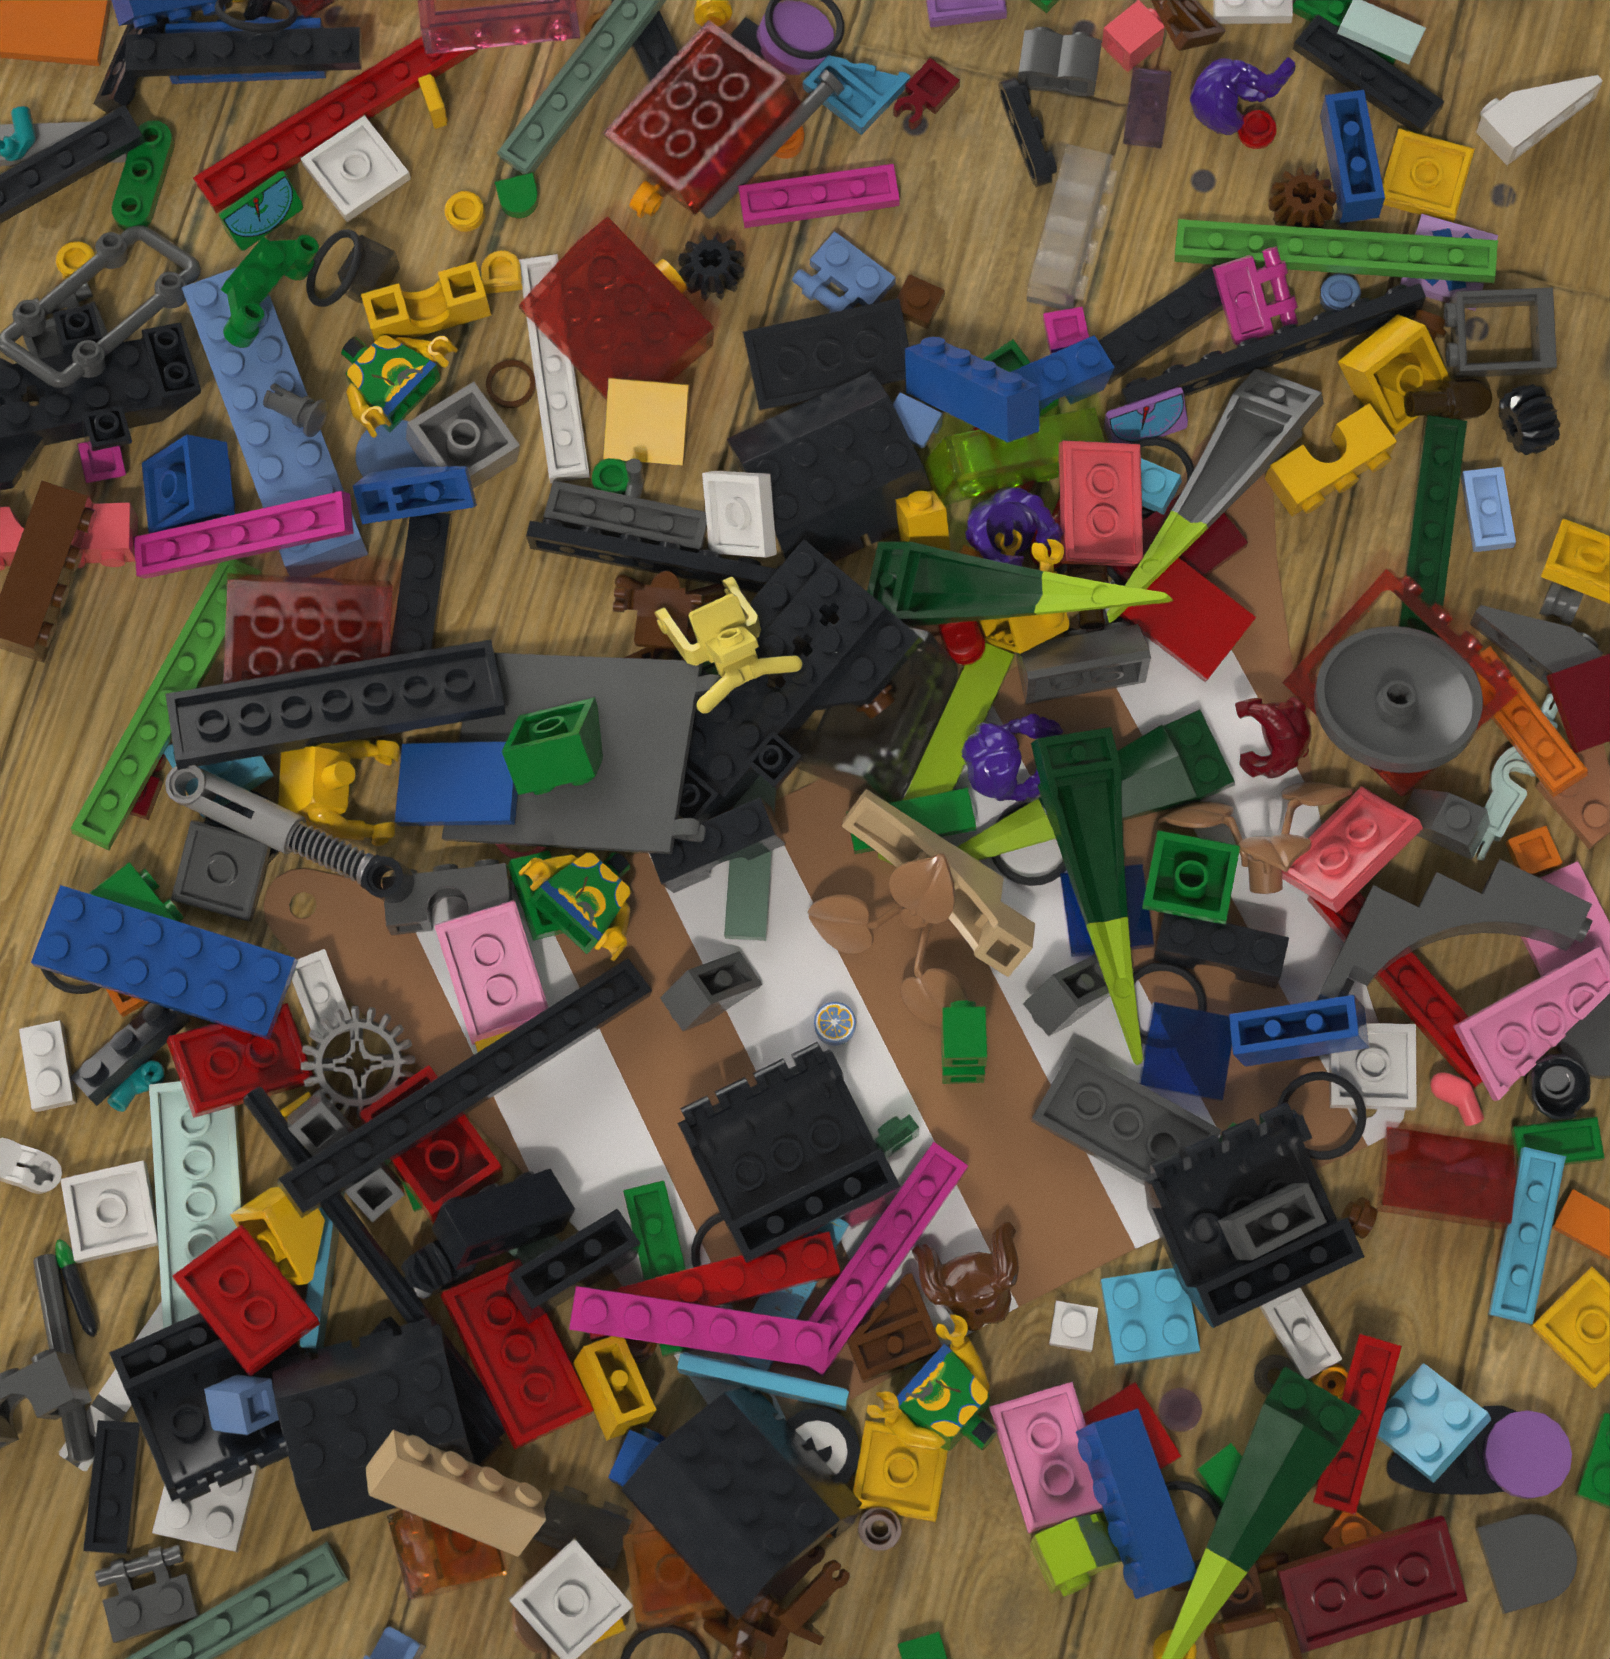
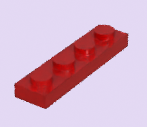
(1368, 1391)

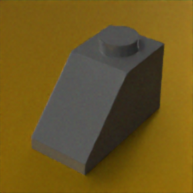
(1449, 820)
(710, 990)
(1068, 996)

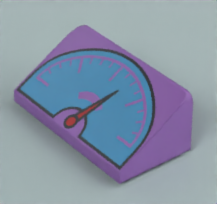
(1147, 418)

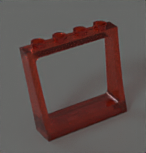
(1303, 677)

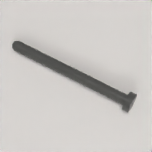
(828, 86)

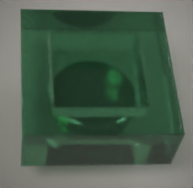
(896, 1134)

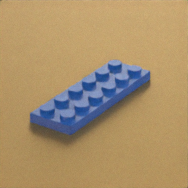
(164, 962)

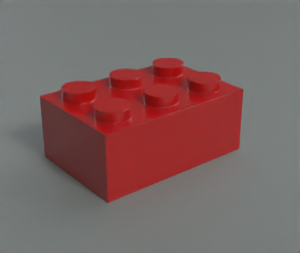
(444, 1164)

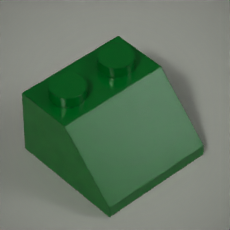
(554, 747)
(1191, 877)

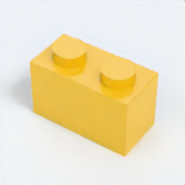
(614, 1386)

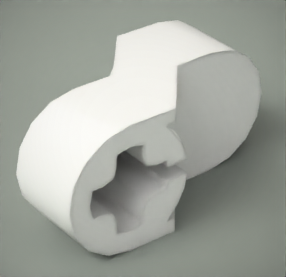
(40, 1170)

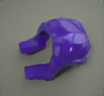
(1223, 81)
(1003, 512)
(995, 757)

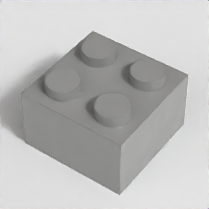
(464, 433)

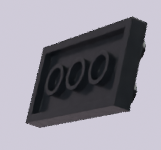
(825, 351)

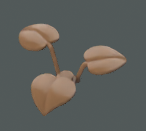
(1267, 854)
(923, 898)

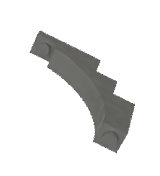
(1509, 904)

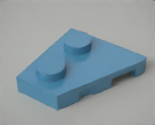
(865, 92)

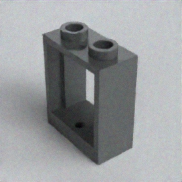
(1542, 331)

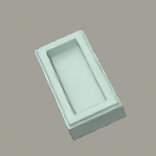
(1381, 30)

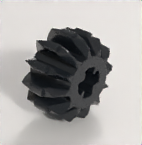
(712, 278)
(1529, 419)
(431, 1271)

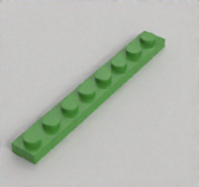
(1340, 250)
(150, 728)

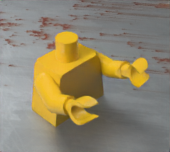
(1026, 632)
(317, 786)

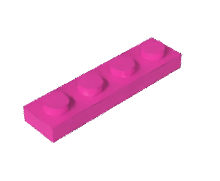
(819, 195)

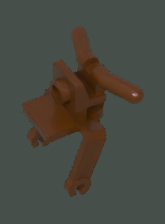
(665, 593)
(1247, 1607)
(769, 1639)

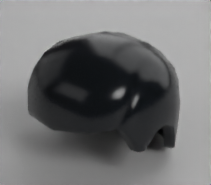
(1558, 1086)

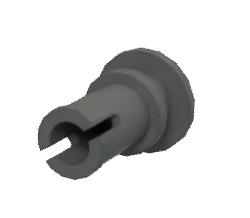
(302, 411)

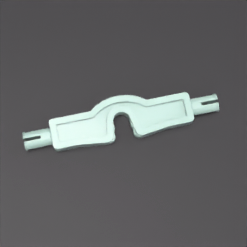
(1504, 793)

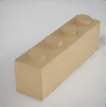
(455, 1493)

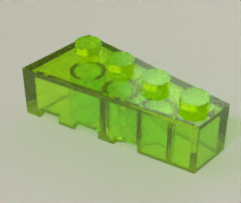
(981, 464)

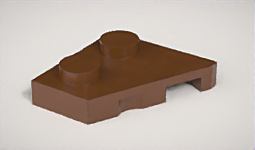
(894, 1334)

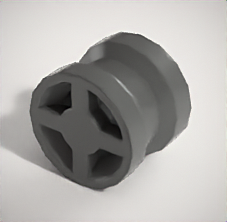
(1561, 602)

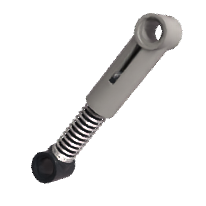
(287, 832)

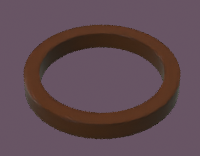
(510, 404)

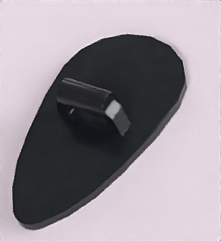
(1465, 1474)

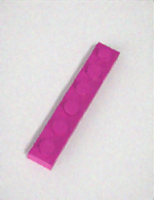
(243, 535)
(887, 1246)
(700, 1327)

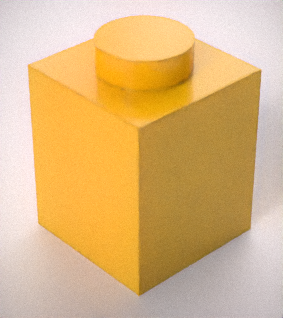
(923, 519)

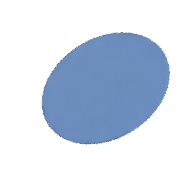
(385, 450)

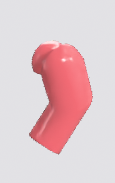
(1458, 1093)

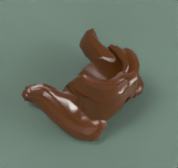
(974, 1283)

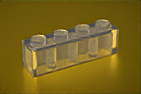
(1070, 228)

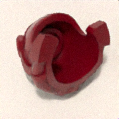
(1285, 734)

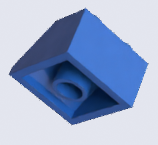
(188, 483)

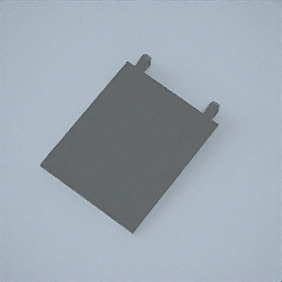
(645, 740)

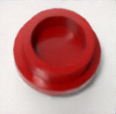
(1258, 130)

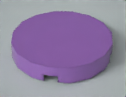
(799, 27)
(1527, 1454)

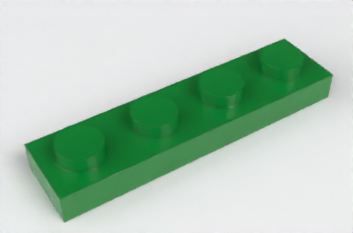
(656, 1230)

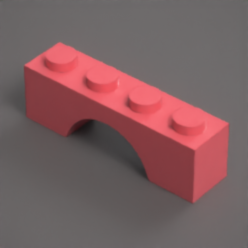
(107, 543)

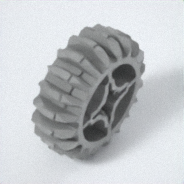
(356, 1027)

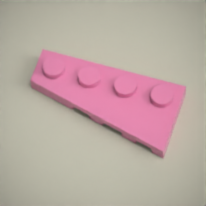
(1524, 1025)

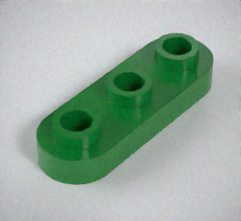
(143, 190)

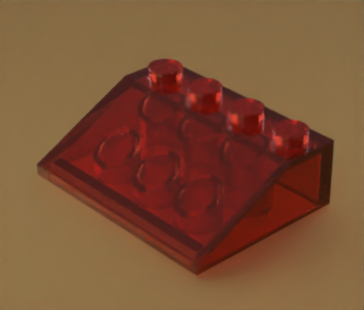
(703, 116)
(617, 312)
(302, 623)

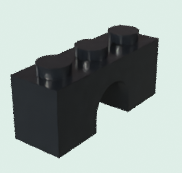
(734, 834)
(1246, 952)

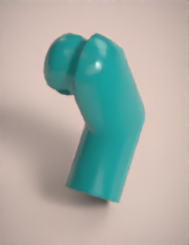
(18, 144)
(147, 1074)

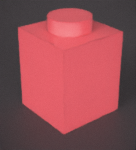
(1133, 35)

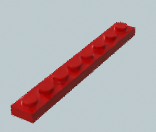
(312, 126)

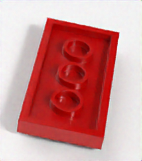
(516, 1361)

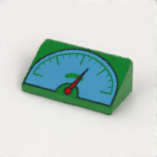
(261, 211)

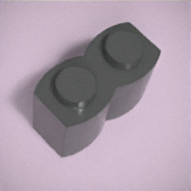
(1059, 62)

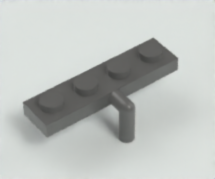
(627, 513)

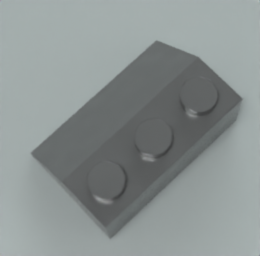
(1084, 663)

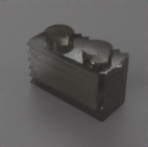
(594, 1528)

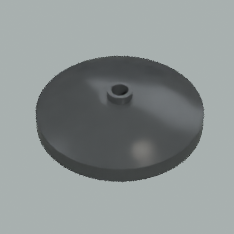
(1398, 699)

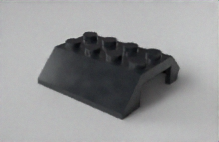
(834, 468)
(785, 1152)
(1223, 1178)
(166, 1388)
(348, 1404)
(740, 1497)

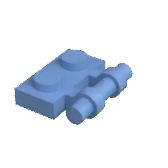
(849, 270)

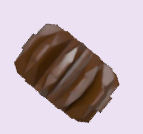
(1315, 195)

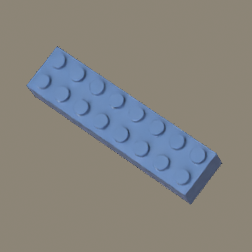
(278, 454)

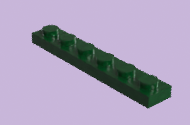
(1434, 513)

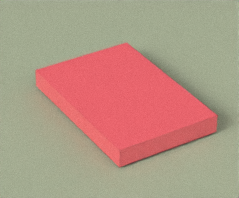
(1100, 503)
(1351, 848)

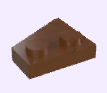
(1188, 23)

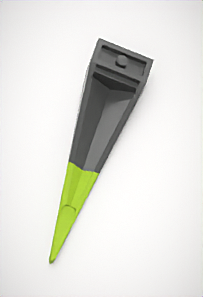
(1251, 435)

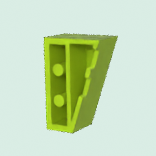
(1074, 1552)

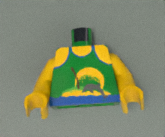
(391, 377)
(584, 898)
(942, 1398)

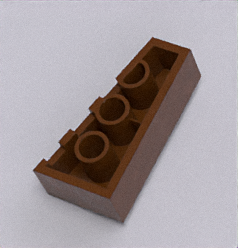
(43, 569)

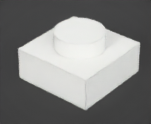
(1073, 1326)

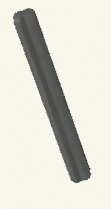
(60, 1338)

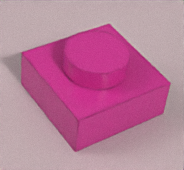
(1064, 328)
(101, 463)

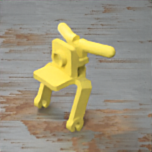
(727, 636)

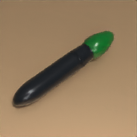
(76, 1288)

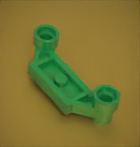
(258, 277)

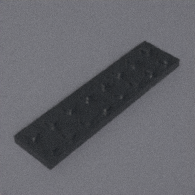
(334, 704)

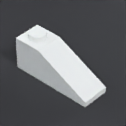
(1532, 114)

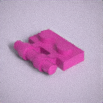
(1243, 296)

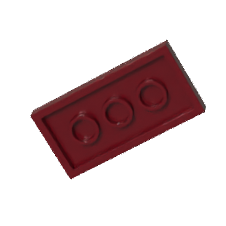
(1371, 1583)

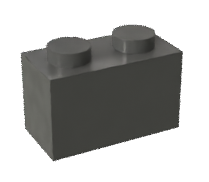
(1272, 1221)

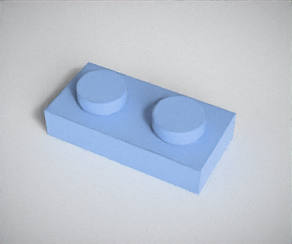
(1488, 509)

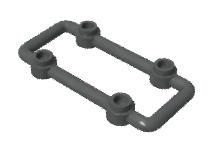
(88, 355)

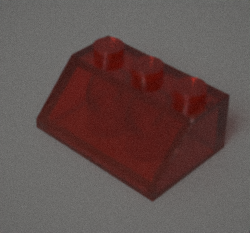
(1447, 1178)

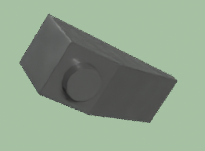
(1535, 643)

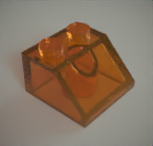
(439, 1558)
(664, 1585)

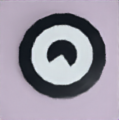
(830, 1438)

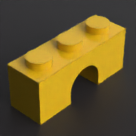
(450, 302)
(1304, 481)

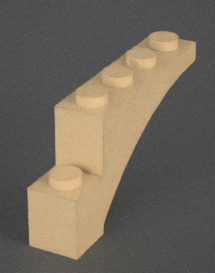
(989, 926)

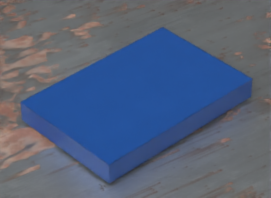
(455, 785)

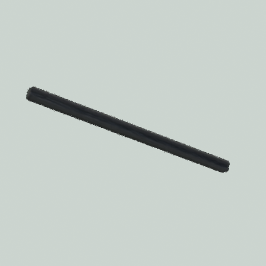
(372, 1255)

